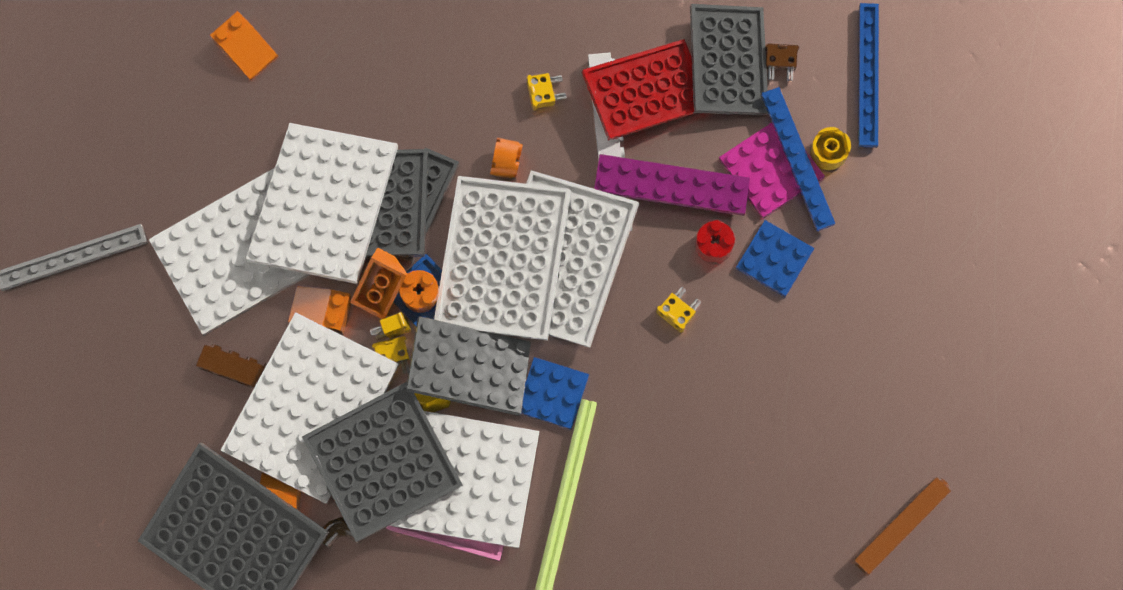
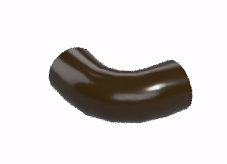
(336, 529)

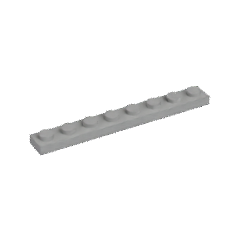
(72, 257)

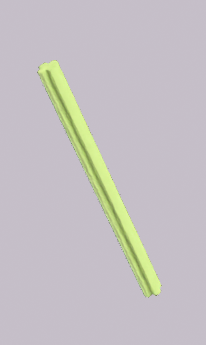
(566, 495)

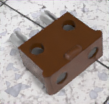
(781, 55)

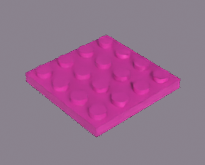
(767, 167)

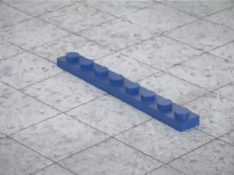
(868, 75)
(798, 159)

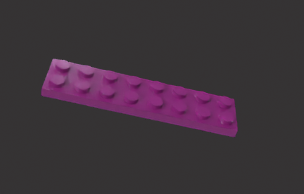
(672, 184)

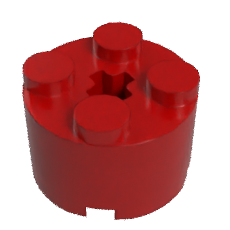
(715, 252)

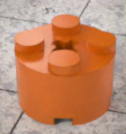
(505, 157)
(427, 298)

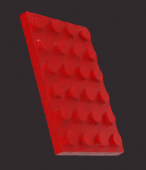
(642, 89)

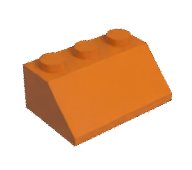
(379, 284)

